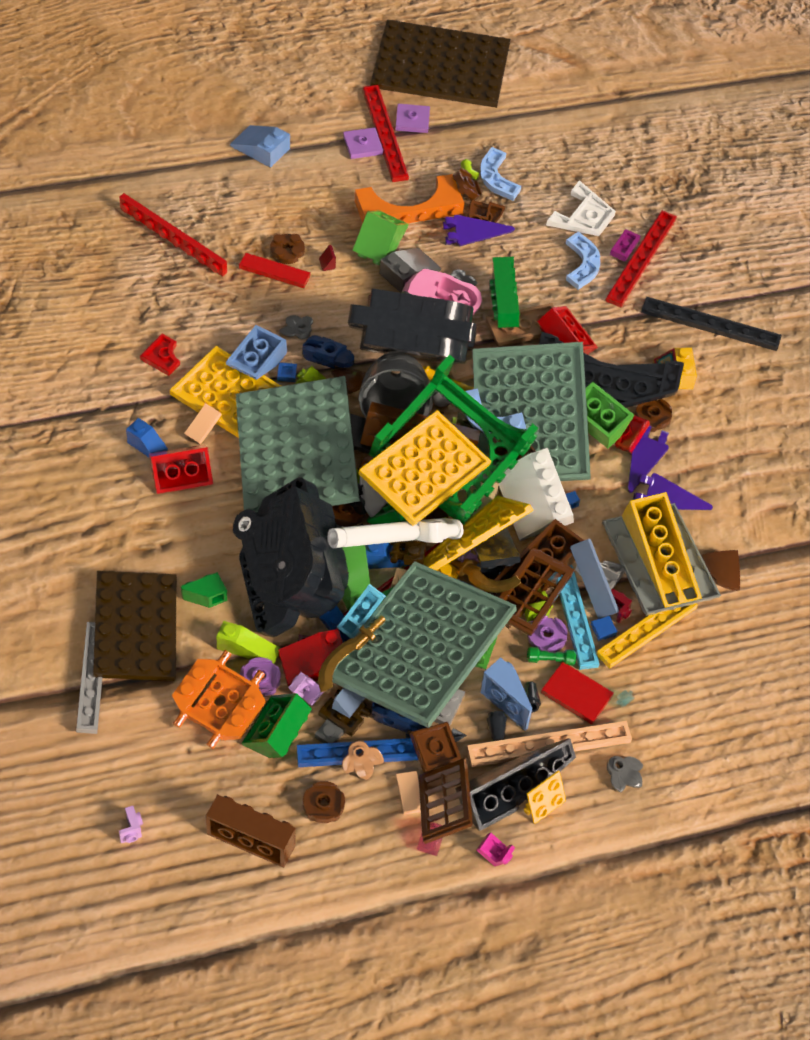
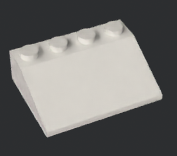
(537, 484)

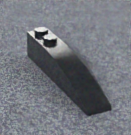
(506, 786)

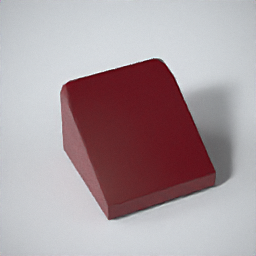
(328, 259)

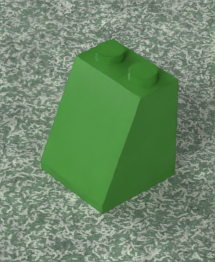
(379, 235)

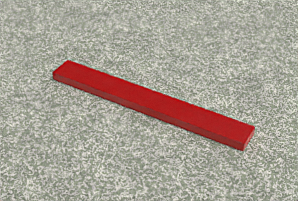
(385, 133)
(641, 259)

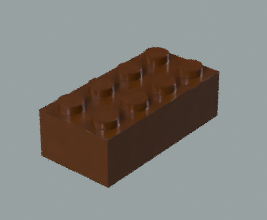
(250, 830)

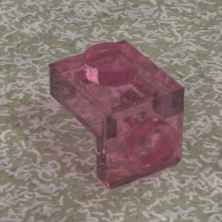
(431, 847)

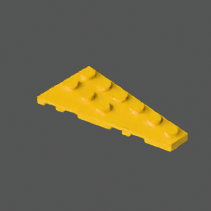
(485, 523)

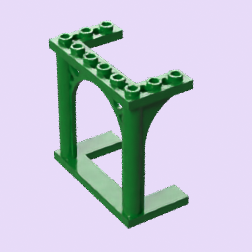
(513, 439)

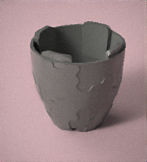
(394, 389)

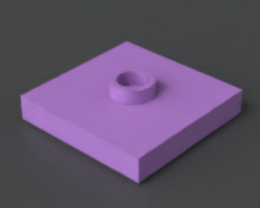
(412, 118)
(363, 143)

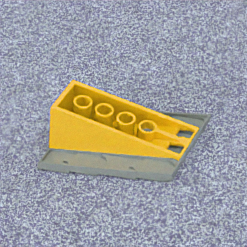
(659, 555)

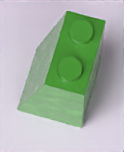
(358, 574)

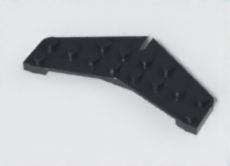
(632, 382)

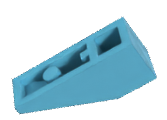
(361, 611)

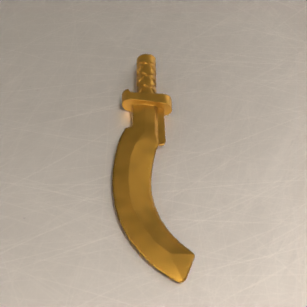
(480, 580)
(330, 663)

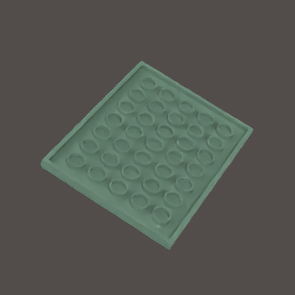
(550, 392)
(297, 434)
(426, 645)

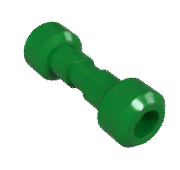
(534, 654)

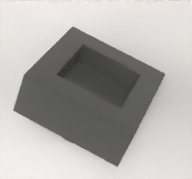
(329, 732)

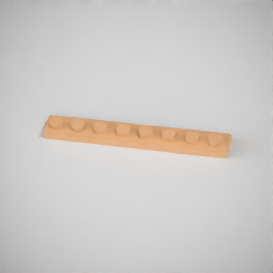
(581, 739)

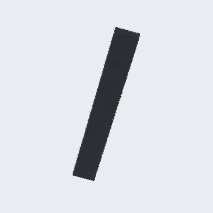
(711, 323)

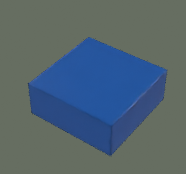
(287, 372)
(604, 628)

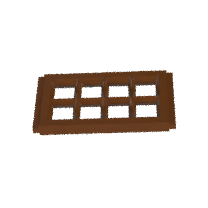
(551, 563)
(454, 826)

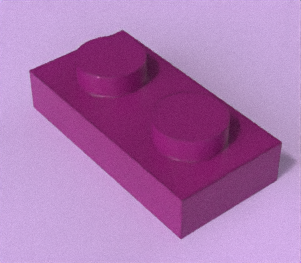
(625, 245)

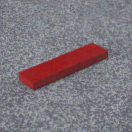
(274, 270)

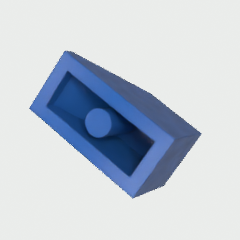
(144, 438)
(379, 557)

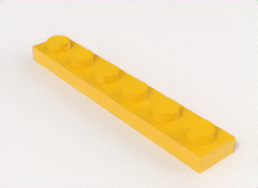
(641, 634)

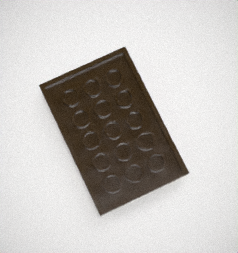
(135, 626)

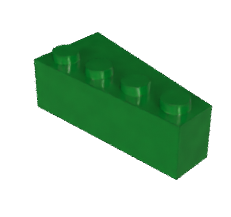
(504, 292)

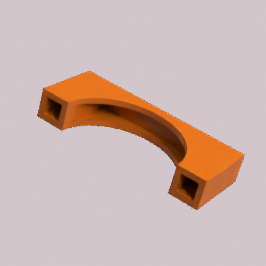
(444, 203)

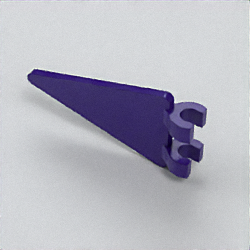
(472, 230)
(646, 456)
(683, 499)

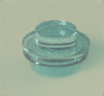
(625, 698)

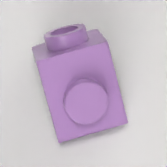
(306, 688)
(133, 832)

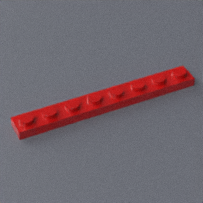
(173, 234)

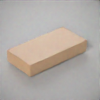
(203, 424)
(409, 792)

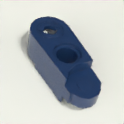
(327, 352)
(392, 719)

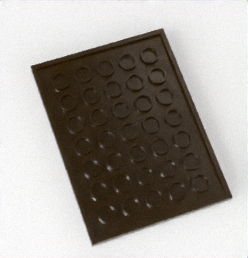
(441, 63)

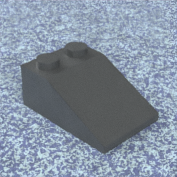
(403, 264)

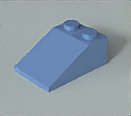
(263, 143)
(258, 353)
(506, 691)

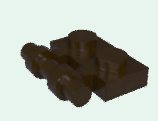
(413, 552)
(349, 725)

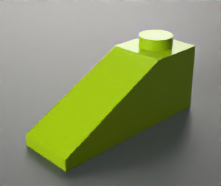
(245, 643)

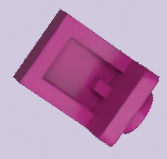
(495, 851)

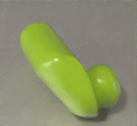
(466, 164)

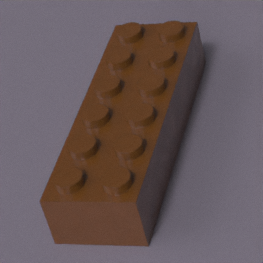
(382, 414)
(553, 541)

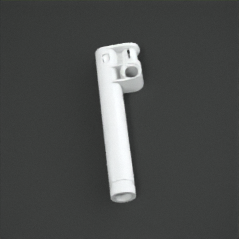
(425, 530)

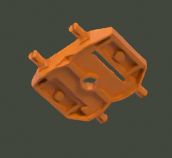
(241, 695)

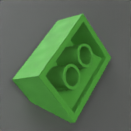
(605, 416)

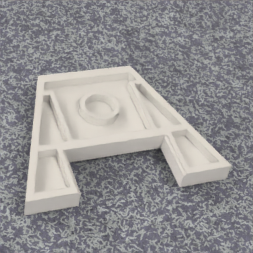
(590, 216)

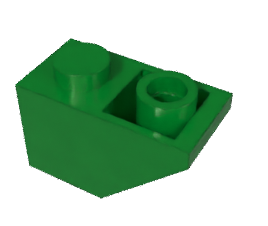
(205, 591)

